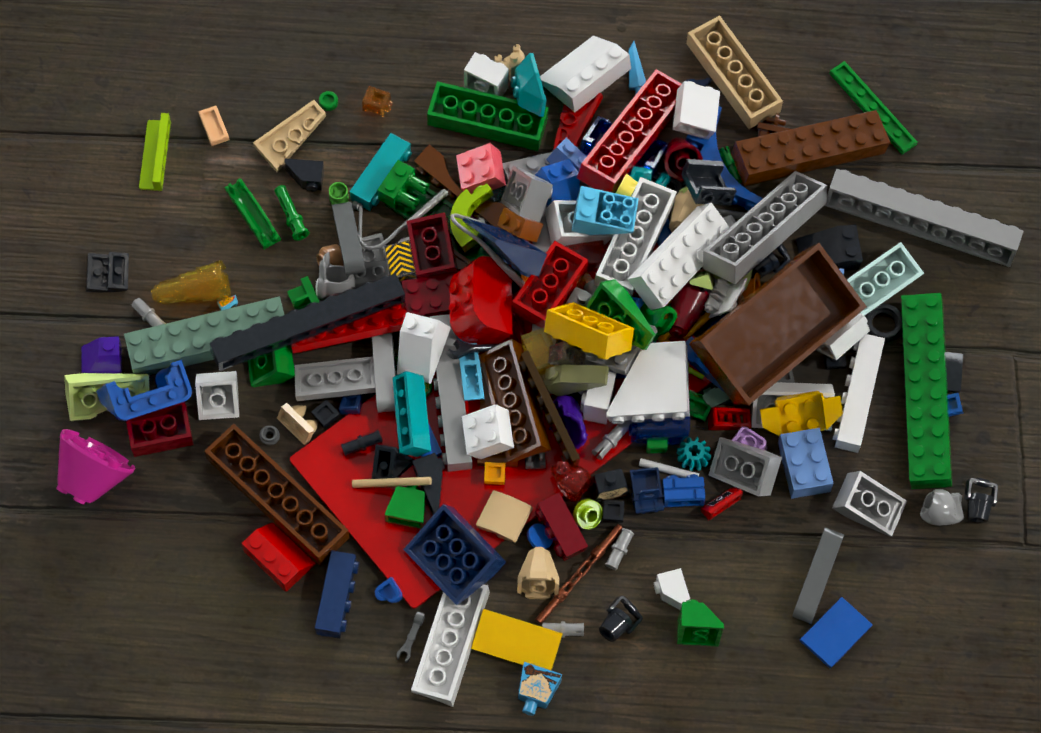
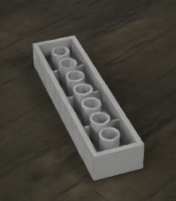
(764, 227)

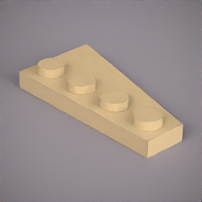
(289, 135)

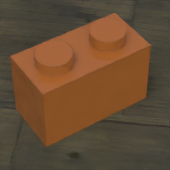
(519, 225)

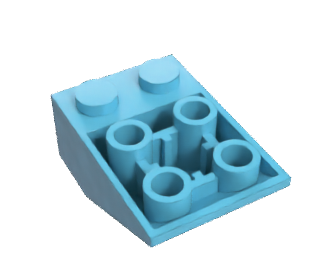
(604, 212)

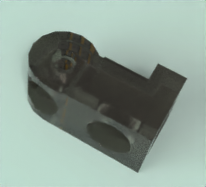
(565, 355)

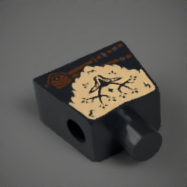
(609, 486)

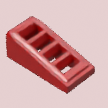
(717, 414)

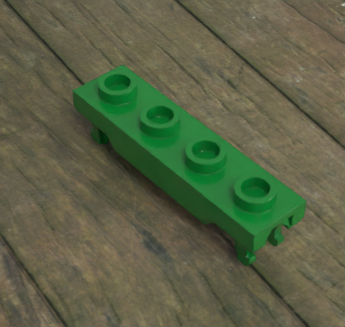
(252, 213)

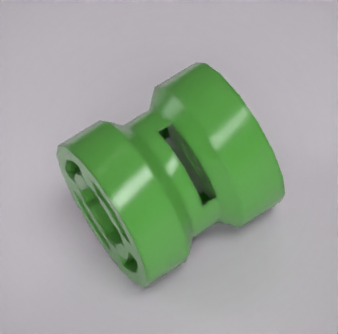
(338, 190)

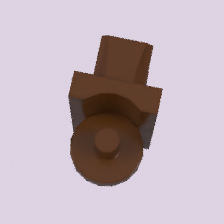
(764, 129)

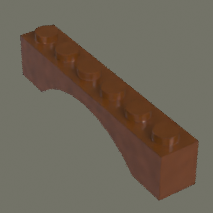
(434, 166)

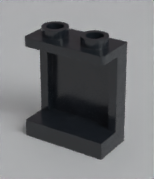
(705, 182)

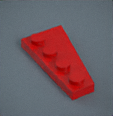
(574, 124)

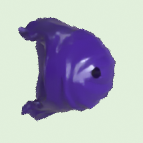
(572, 419)

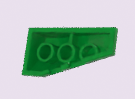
(615, 302)

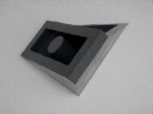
(389, 462)

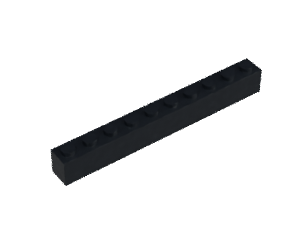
(307, 322)

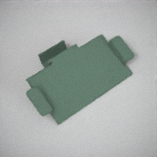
(714, 396)

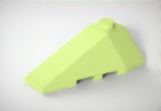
(82, 388)

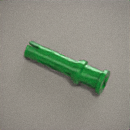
(294, 220)

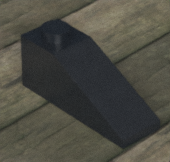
(430, 467)

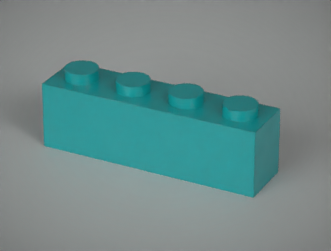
(366, 186)
(411, 414)

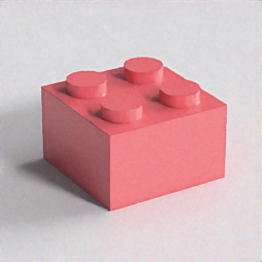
(481, 167)

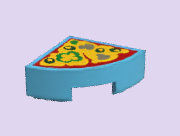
(228, 303)

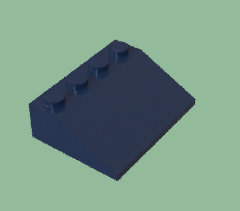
(510, 248)
(454, 554)

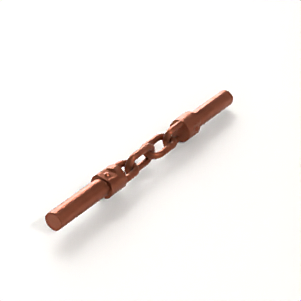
(596, 553)

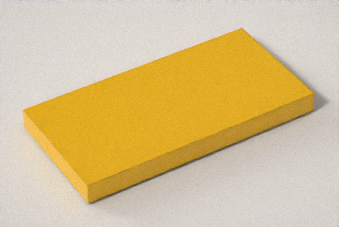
(516, 640)

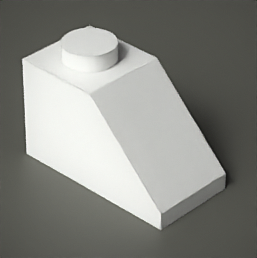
(672, 587)

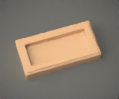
(213, 125)

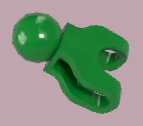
(656, 318)

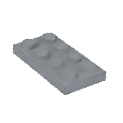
(334, 378)

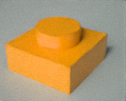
(494, 473)

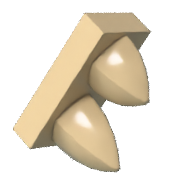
(293, 420)

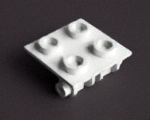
(724, 297)

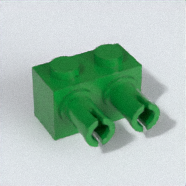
(396, 184)

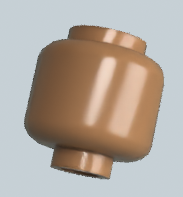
(335, 254)

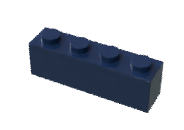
(336, 593)

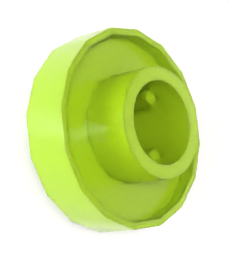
(587, 514)

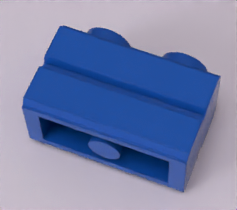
(683, 491)

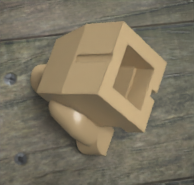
(512, 61)

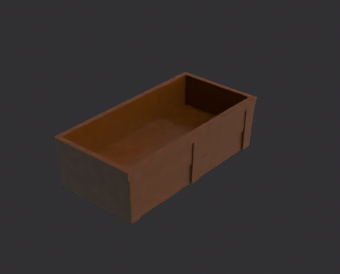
(778, 325)

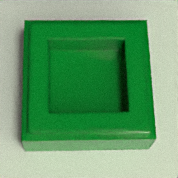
(656, 446)

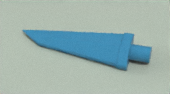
(636, 73)

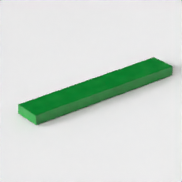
(868, 101)

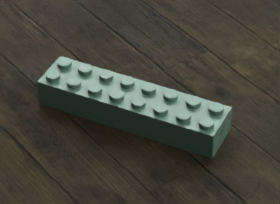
(190, 338)

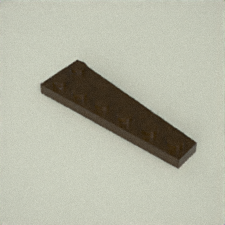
(551, 414)

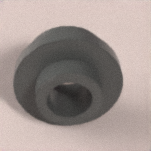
(269, 430)

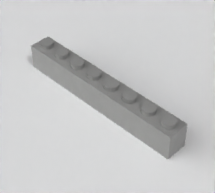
(451, 404)

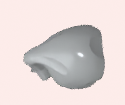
(942, 508)

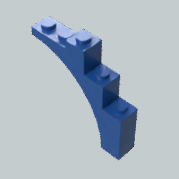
(710, 151)

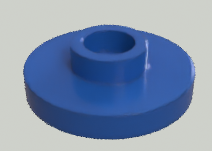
(537, 536)

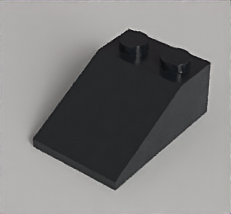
(840, 244)

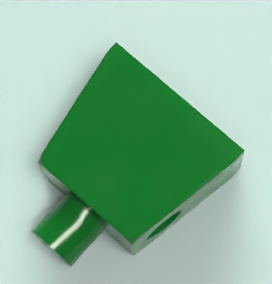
(406, 507)

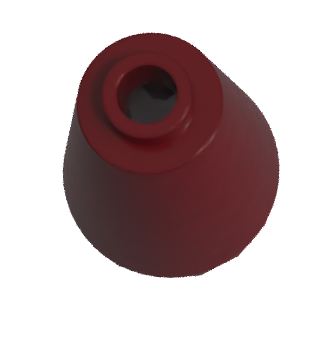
(677, 153)
(689, 307)

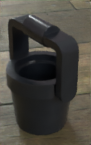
(771, 263)
(980, 504)
(618, 621)

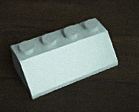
(885, 277)

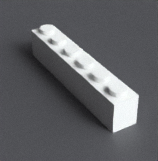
(859, 393)

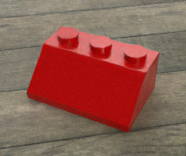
(277, 555)

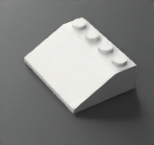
(586, 72)

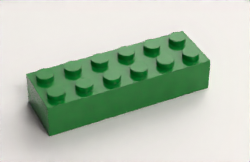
(485, 116)

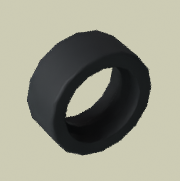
(891, 311)

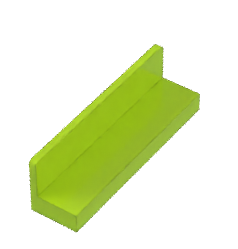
(155, 153)

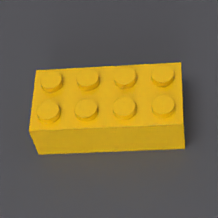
(589, 330)

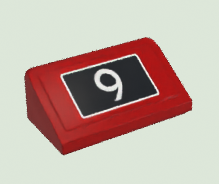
(721, 502)

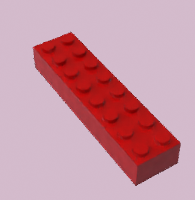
(631, 134)

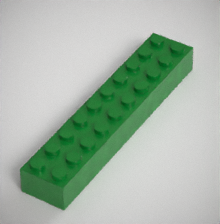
(926, 391)

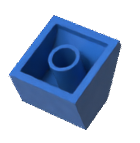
(564, 180)

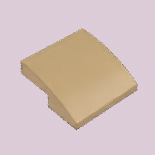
(504, 516)

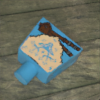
(537, 687)

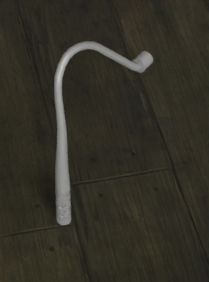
(429, 205)
(506, 268)

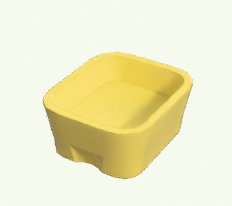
(627, 186)

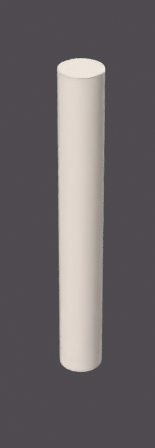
(666, 468)

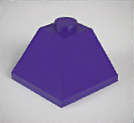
(102, 356)

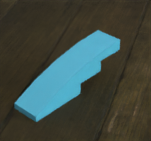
(471, 376)

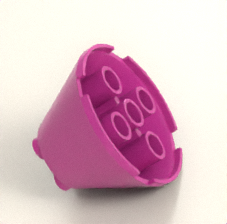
(88, 467)

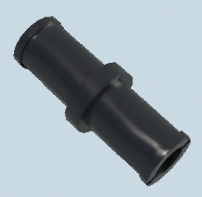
(361, 443)

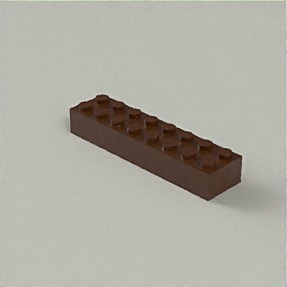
(810, 147)
(277, 494)

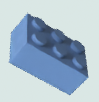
(805, 463)

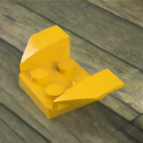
(801, 413)

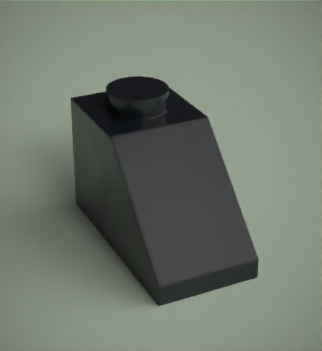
(306, 173)

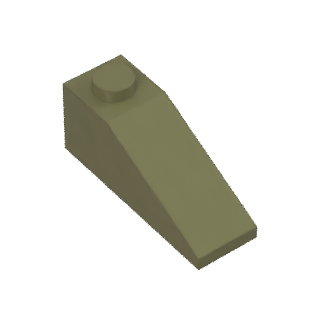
(575, 378)

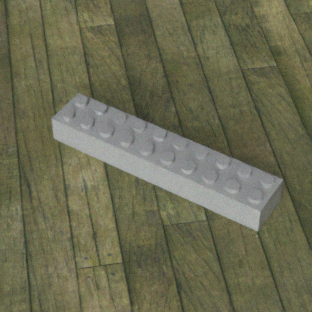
(924, 217)

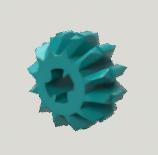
(699, 448)

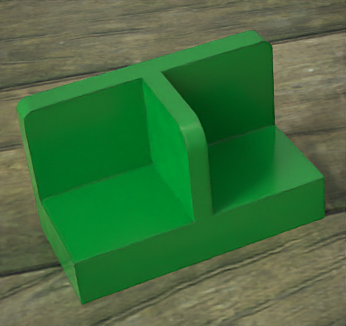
(303, 295)

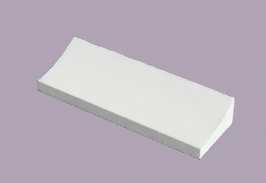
(449, 647)

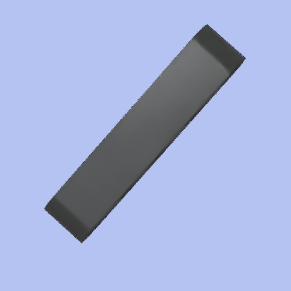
(348, 238)
(818, 575)

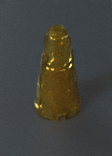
(203, 284)

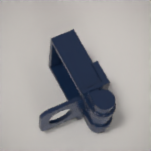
(646, 490)

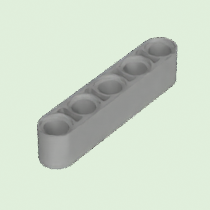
(384, 371)

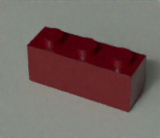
(561, 527)

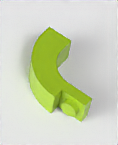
(465, 205)

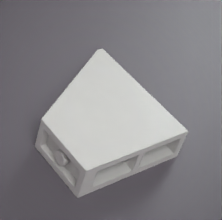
(654, 386)

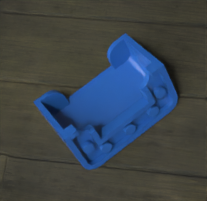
(171, 389)

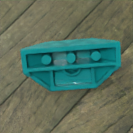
(528, 86)

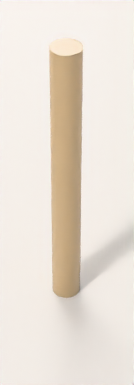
(389, 482)

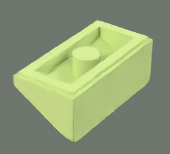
(703, 279)

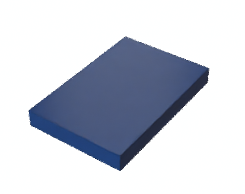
(836, 632)

